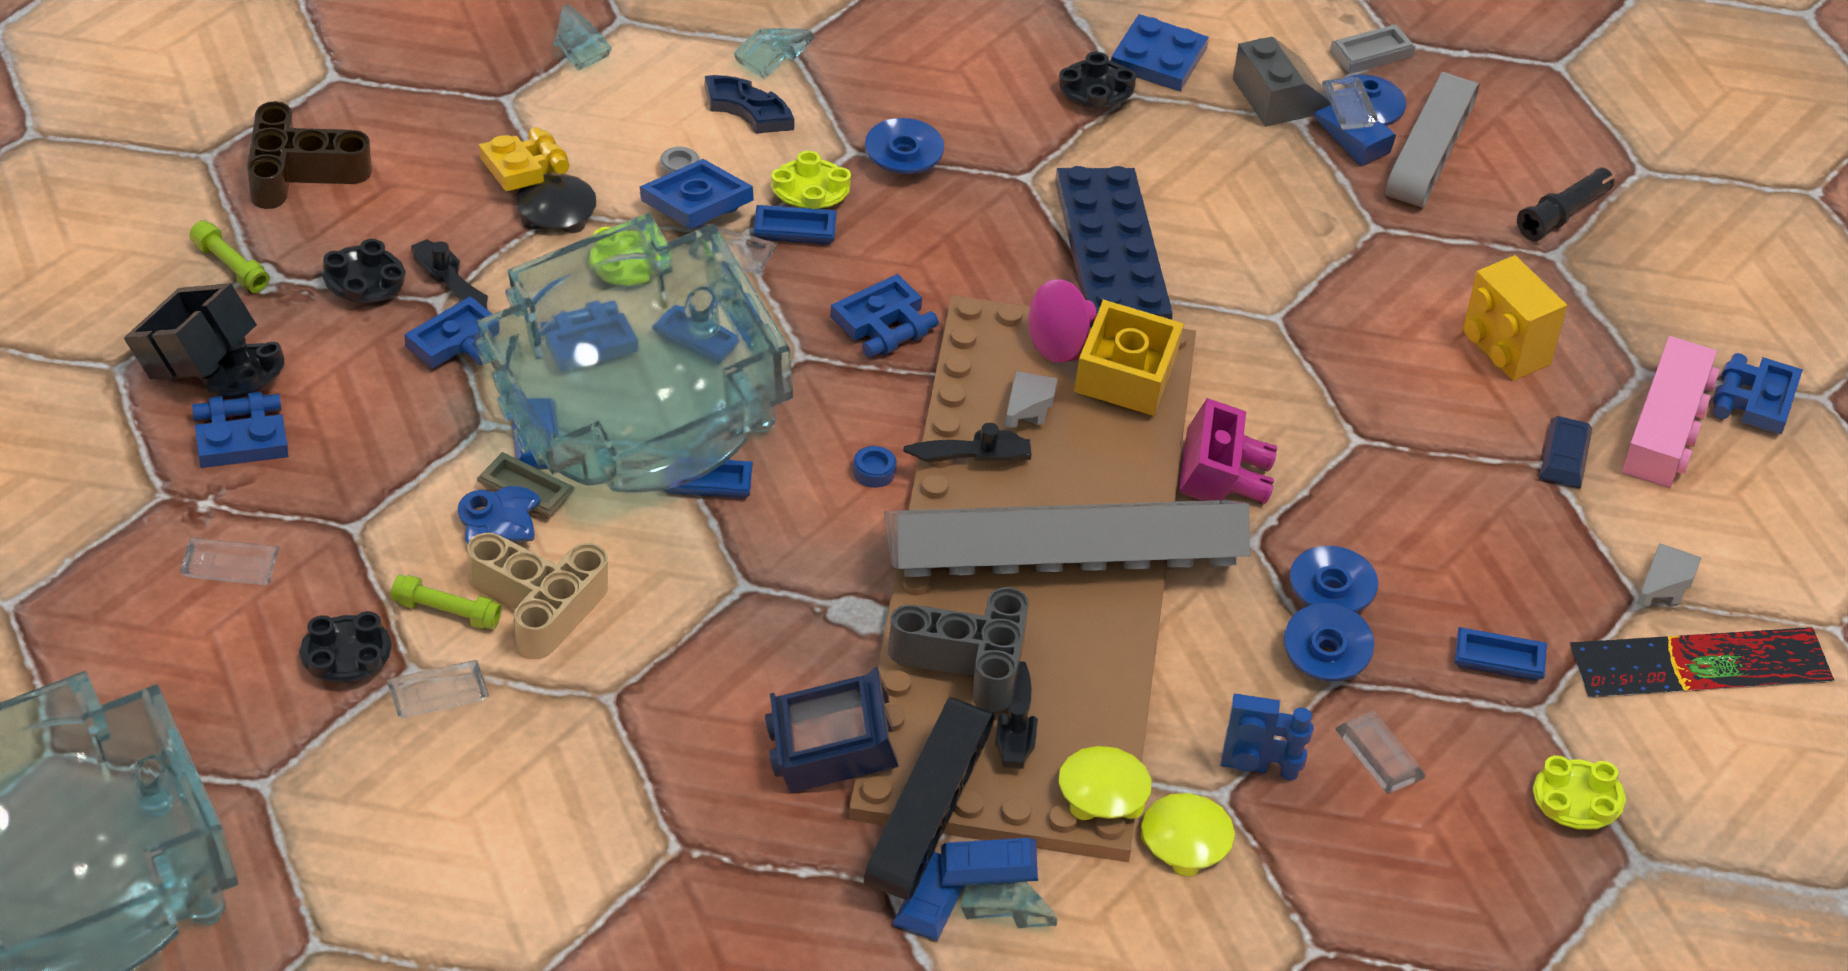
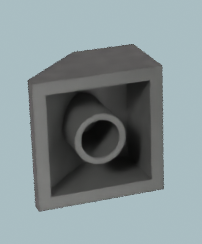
(1277, 82)

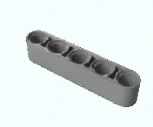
(1432, 139)

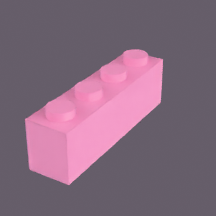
(1670, 412)

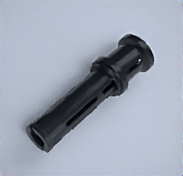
(1555, 209)

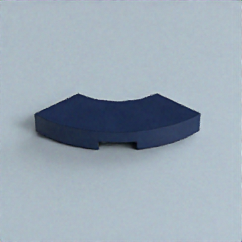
(738, 97)

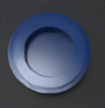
(874, 466)

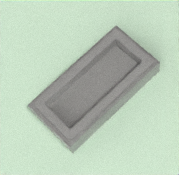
(1372, 49)

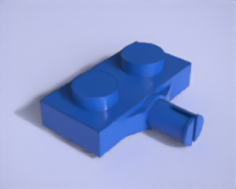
(448, 334)

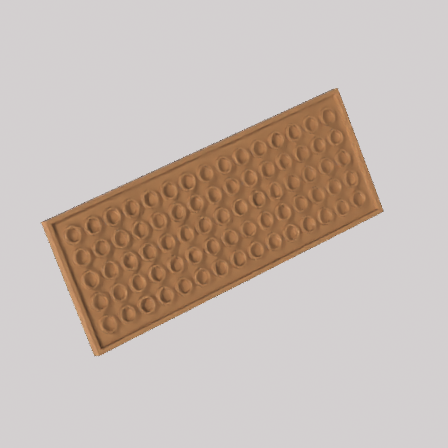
(1085, 631)

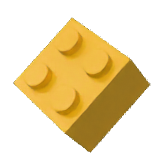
(1514, 317)
(1128, 357)

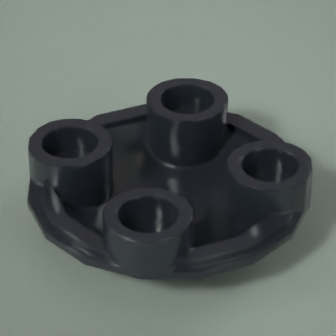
(1097, 81)
(556, 203)
(363, 272)
(245, 369)
(345, 647)

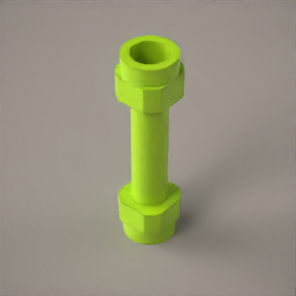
(249, 273)
(482, 613)

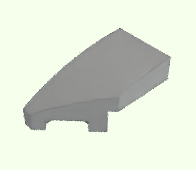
(1030, 398)
(1669, 575)

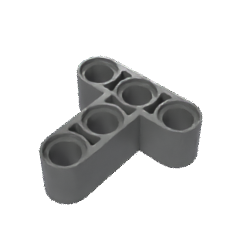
(966, 644)

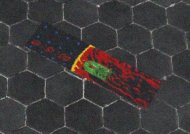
(1701, 662)

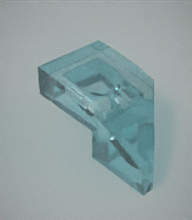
(580, 39)
(769, 47)
(1008, 900)

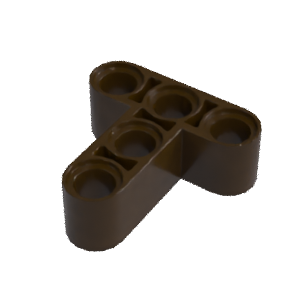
(300, 155)

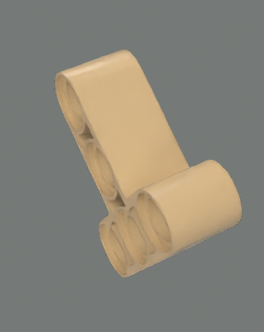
(545, 596)

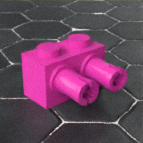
(1214, 455)

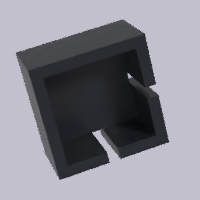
(191, 332)

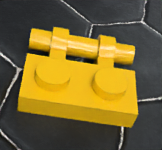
(523, 163)

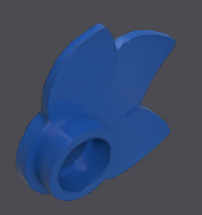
(503, 513)

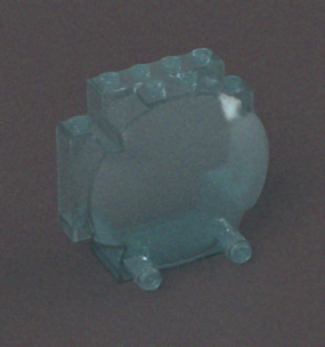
(635, 357)
(101, 831)

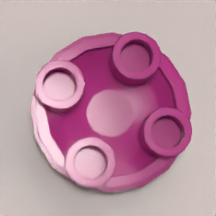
(1060, 320)

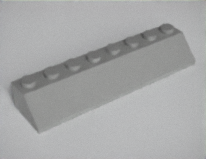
(1067, 535)

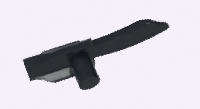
(444, 266)
(987, 445)
(1017, 731)

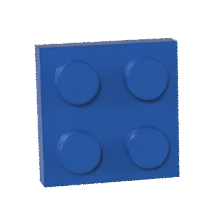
(1160, 51)
(696, 193)

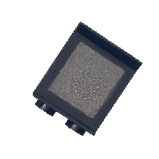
(831, 732)

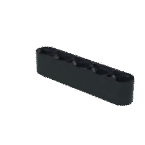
(929, 799)

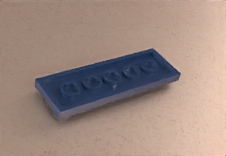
(1112, 238)

